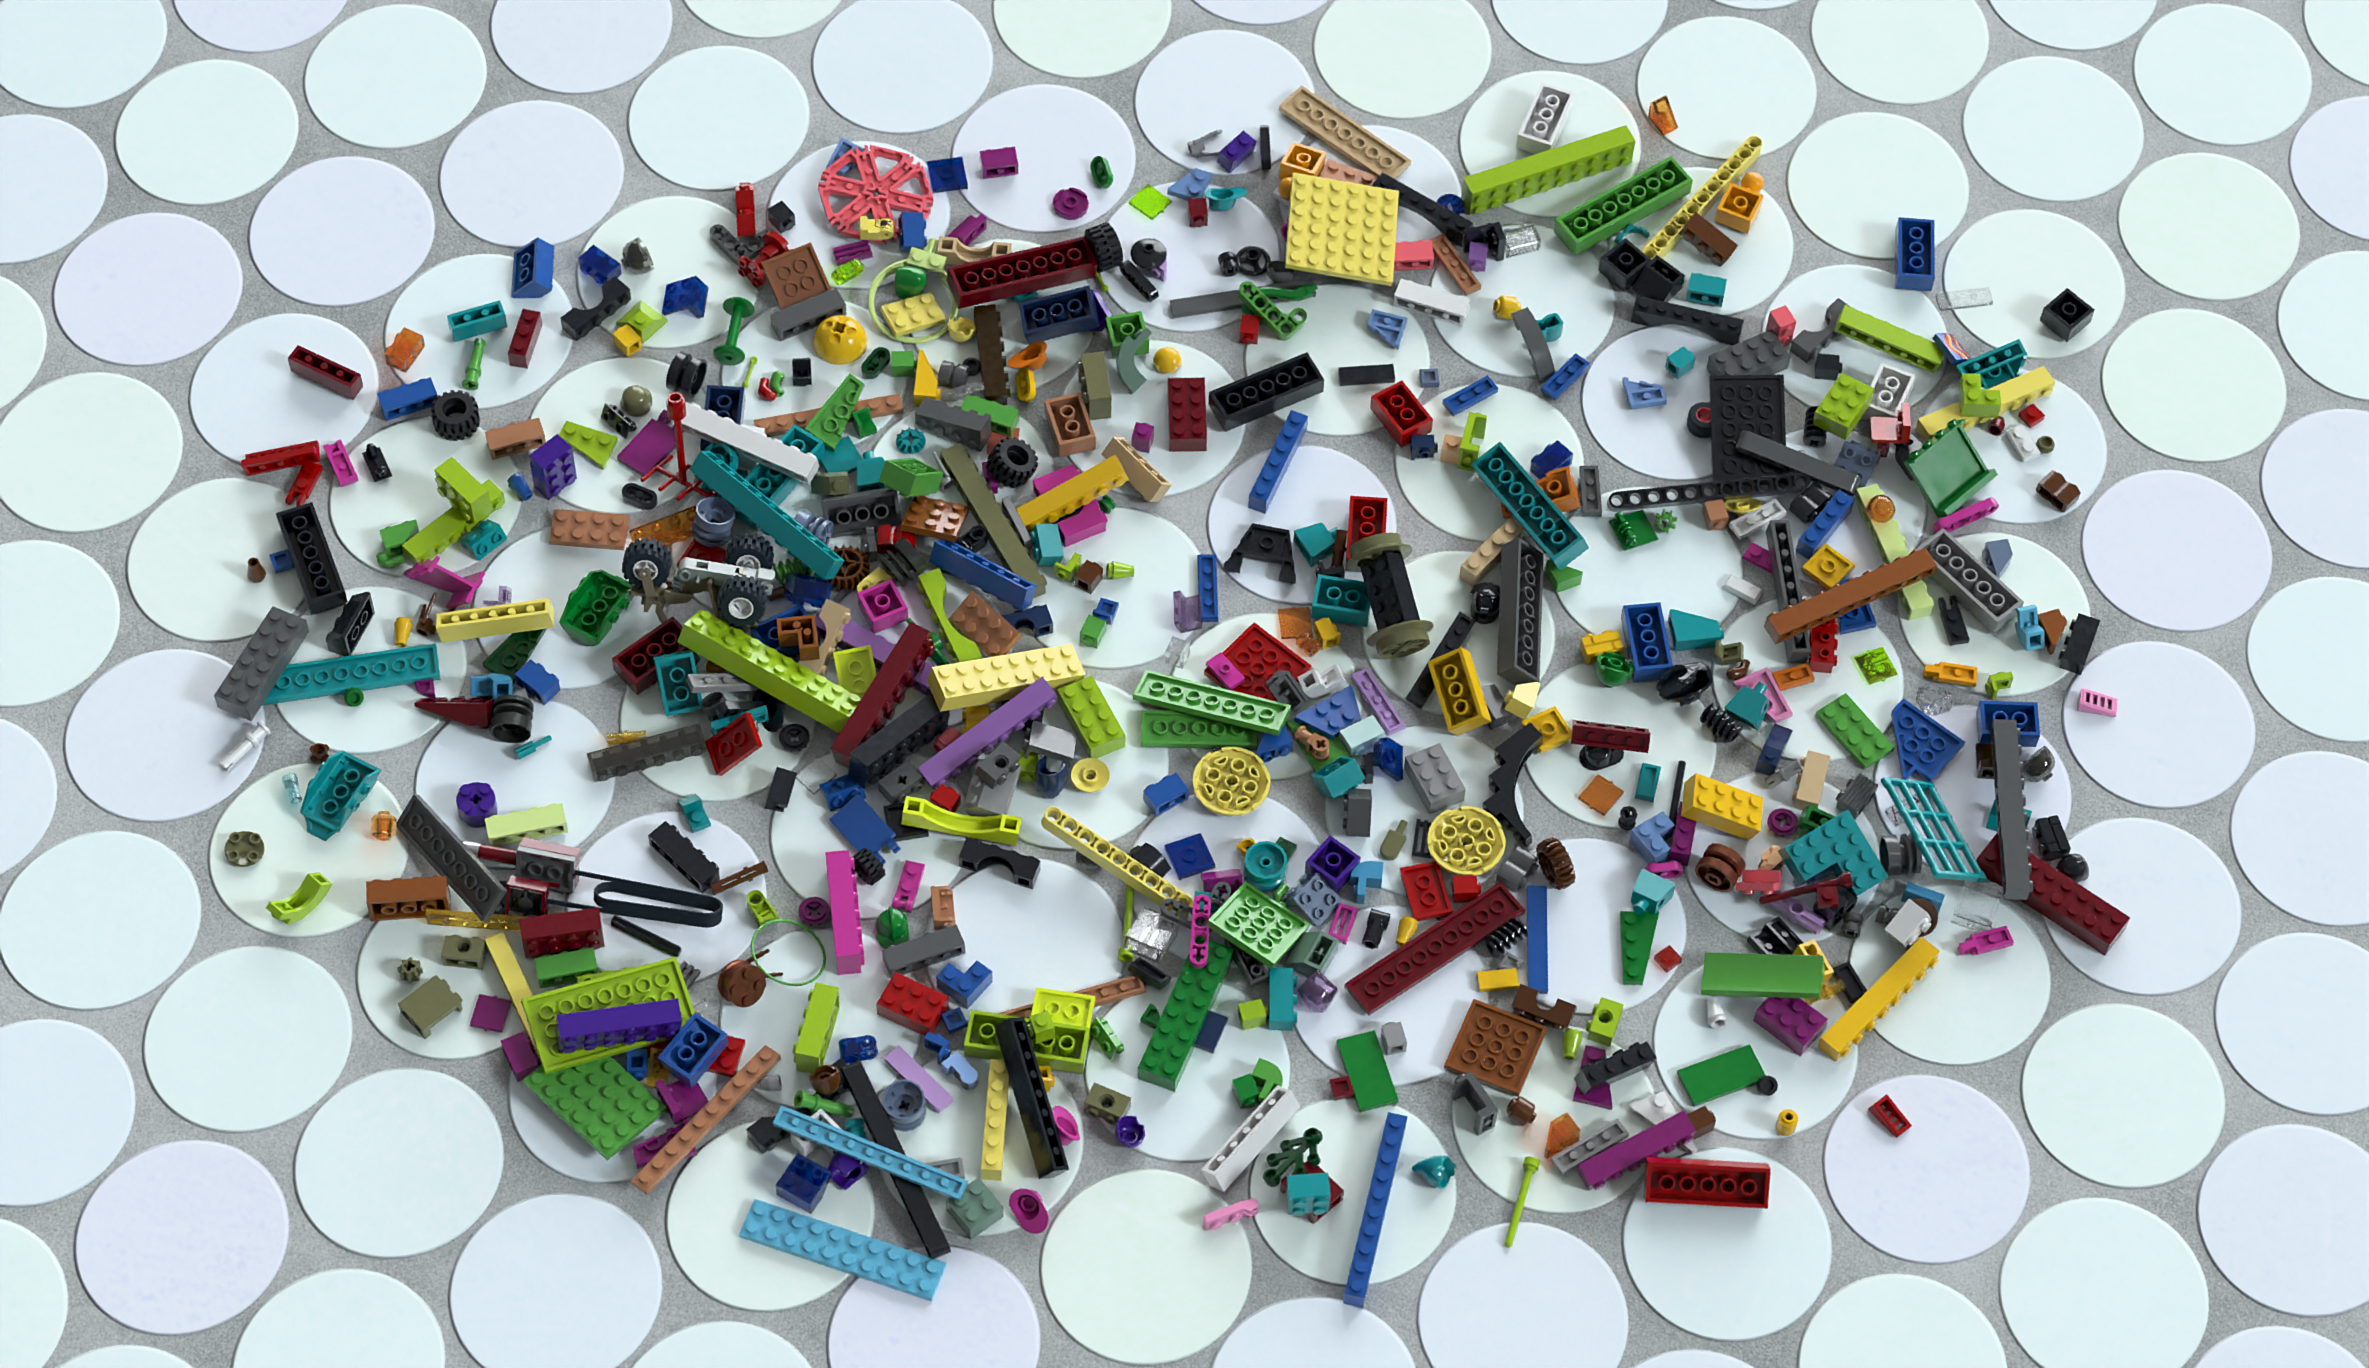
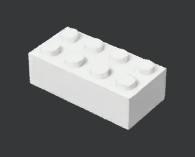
(1545, 119)

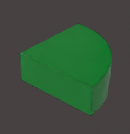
(1150, 1016)

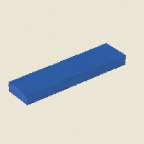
(1208, 586)

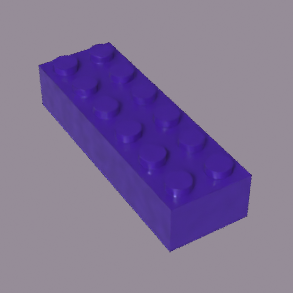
(618, 1025)

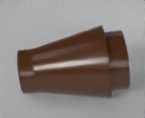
(255, 571)

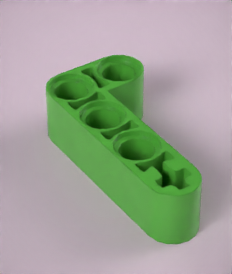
(1269, 308)

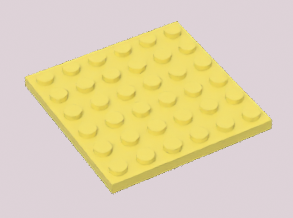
(1342, 229)

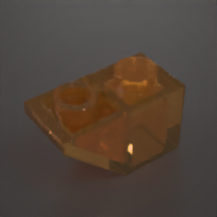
(1561, 1133)

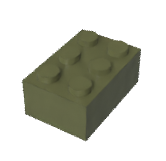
(1095, 385)

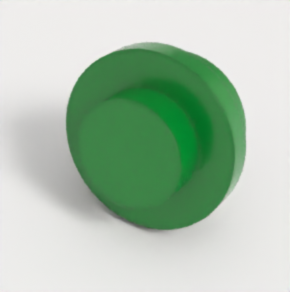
(353, 696)

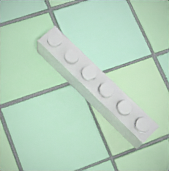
(1250, 1138)

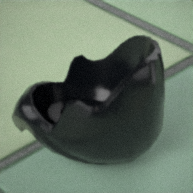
(2074, 867)

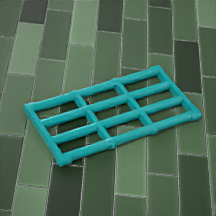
(1931, 841)

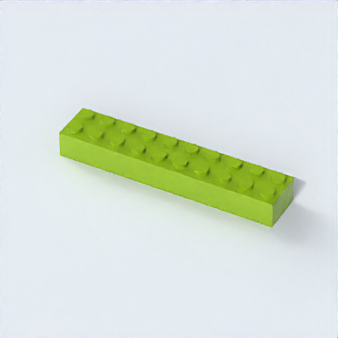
(1548, 170)
(768, 670)

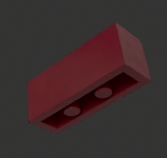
(525, 338)

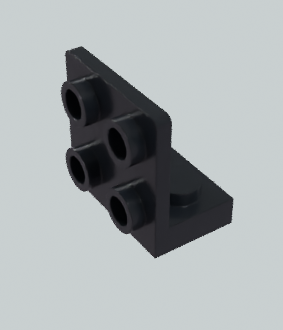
(1491, 234)

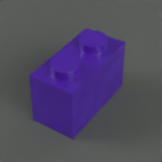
(1236, 151)

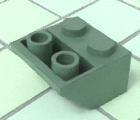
(1313, 953)

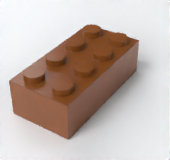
(406, 897)

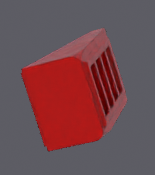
(1890, 1106)

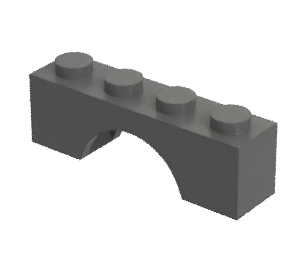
(1809, 343)

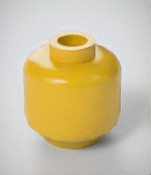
(1505, 306)

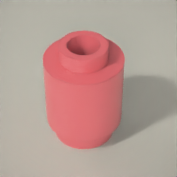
(946, 738)

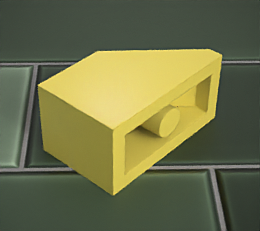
(1522, 699)

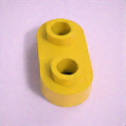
(1025, 385)

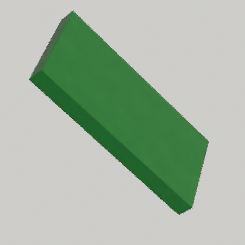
(1367, 1071)
(1721, 1075)

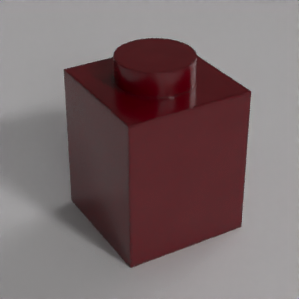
(1197, 212)

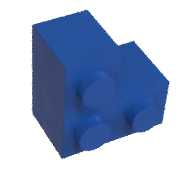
(966, 986)

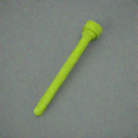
(1123, 955)
(1530, 1166)

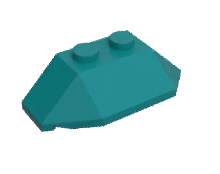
(1996, 365)

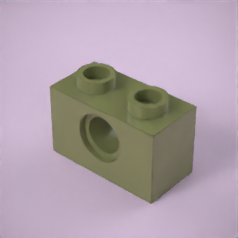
(472, 959)
(1102, 1095)

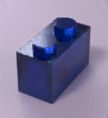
(599, 265)
(1552, 458)

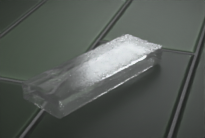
(1964, 299)

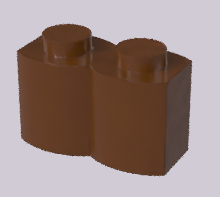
(2058, 491)

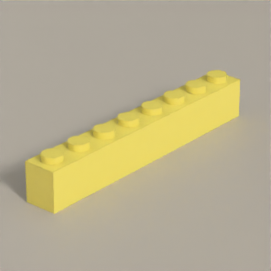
(2013, 394)

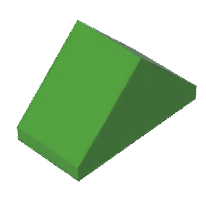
(1562, 579)

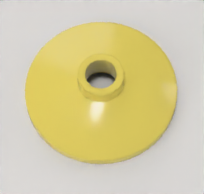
(1742, 506)
(1090, 768)

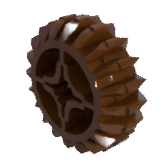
(856, 568)
(1555, 863)

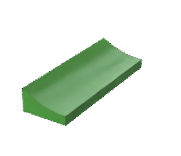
(1762, 975)

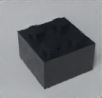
(1623, 264)
(2067, 315)

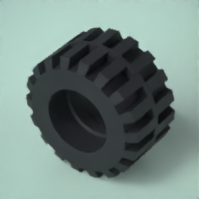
(1105, 246)
(455, 403)
(1012, 462)

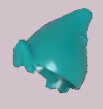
(1436, 1170)

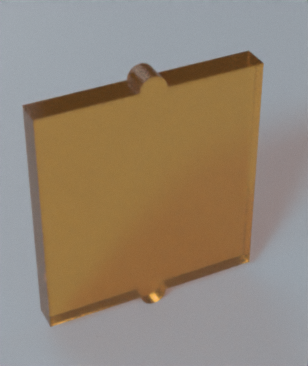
(1294, 622)
(1601, 795)

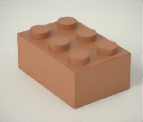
(1069, 424)

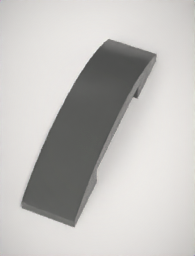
(1535, 343)

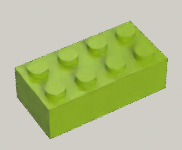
(1091, 717)
(817, 1027)

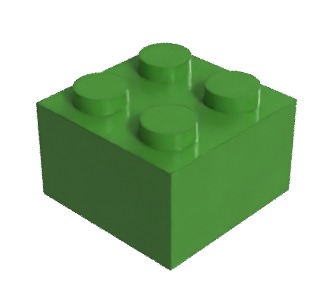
(1125, 325)

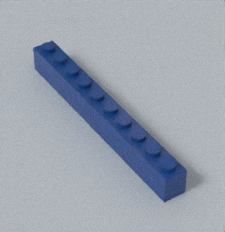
(1375, 1210)

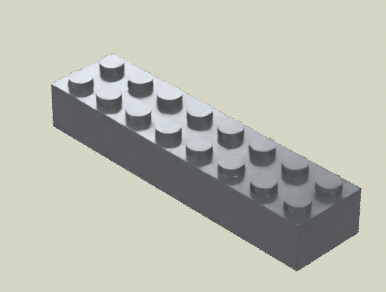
(1520, 613)

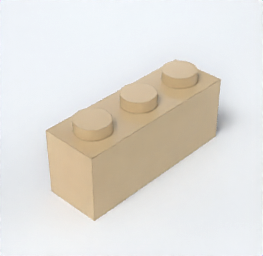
(1811, 780)

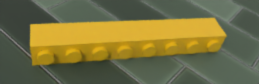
(1879, 998)

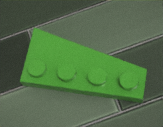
(835, 413)

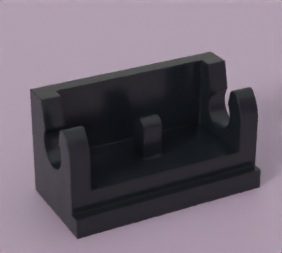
(780, 789)

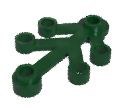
(1310, 1140)

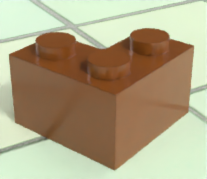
(801, 632)

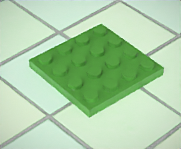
(1258, 924)

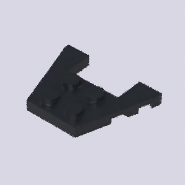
(1265, 544)

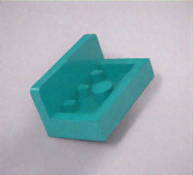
(484, 539)

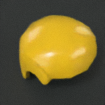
(1167, 360)

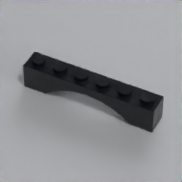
(1441, 217)
(1656, 312)
(766, 1136)

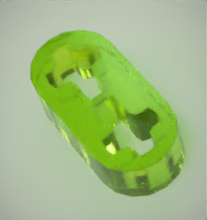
(847, 272)

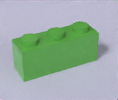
(1003, 418)
(565, 967)

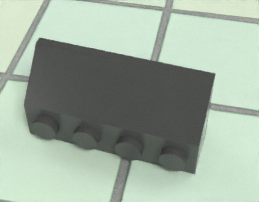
(861, 509)

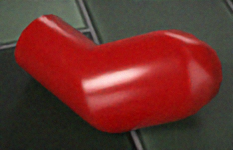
(764, 392)

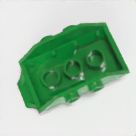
(595, 606)

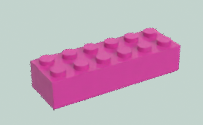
(845, 912)

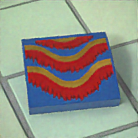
(1951, 348)

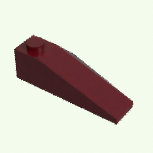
(471, 711)

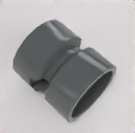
(953, 374)
(709, 703)

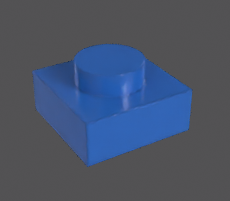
(281, 561)
(954, 1020)

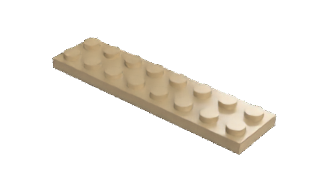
(1344, 134)

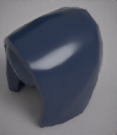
(1050, 783)

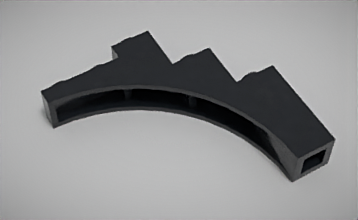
(1511, 757)

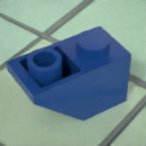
(1275, 746)

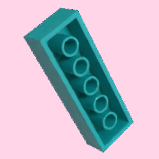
(778, 485)

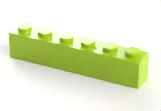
(1889, 339)
(446, 529)

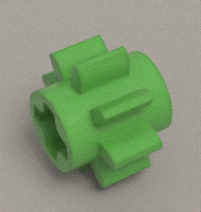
(1667, 525)

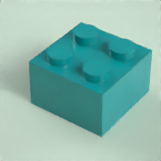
(1338, 777)
(1308, 1194)

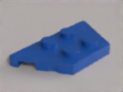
(1332, 713)

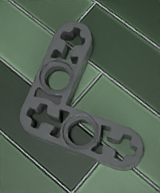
(742, 249)
(1184, 908)

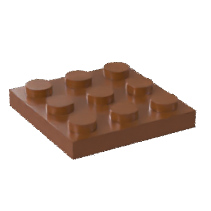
(795, 276)
(935, 518)

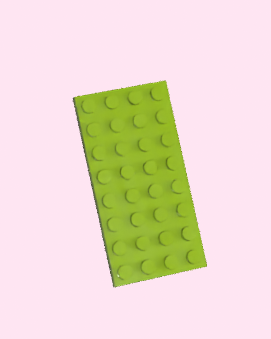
(633, 986)

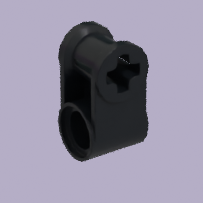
(970, 542)

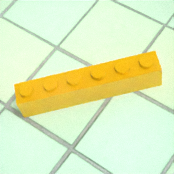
(1073, 493)

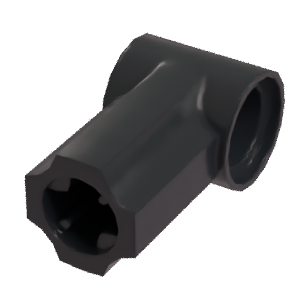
(1376, 925)

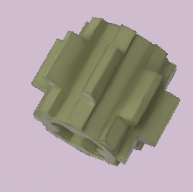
(406, 966)

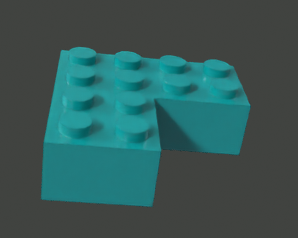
(1838, 846)

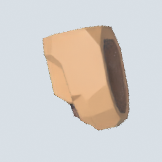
(1771, 859)

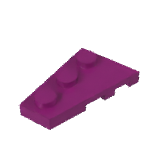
(648, 1149)

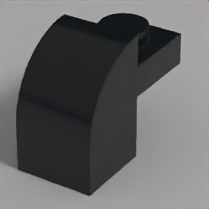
(1150, 858)

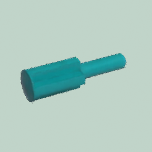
(530, 747)

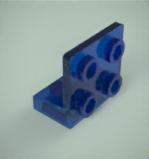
(686, 294)

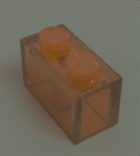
(404, 349)

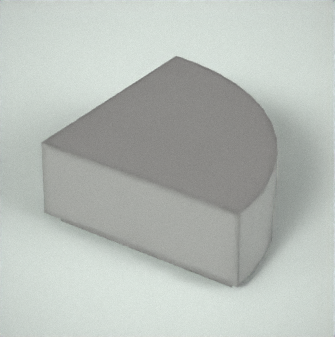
(1510, 961)

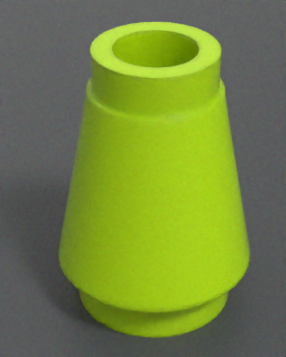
(1119, 570)
(1571, 1043)

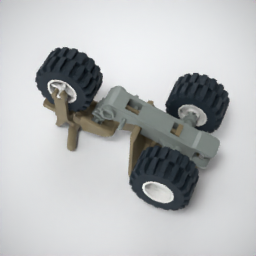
(733, 587)

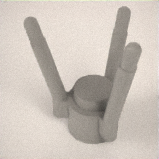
(1197, 146)
(947, 480)

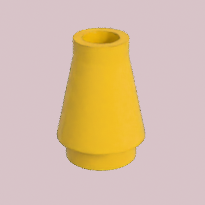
(402, 630)
(1406, 929)

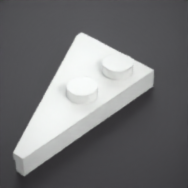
(1657, 1109)

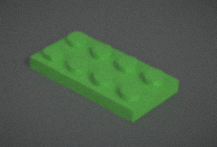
(1854, 731)

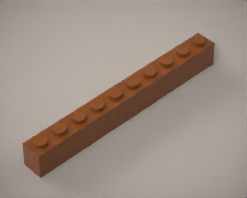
(1850, 595)

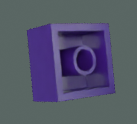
(1333, 863)

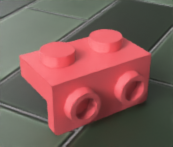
(1760, 880)

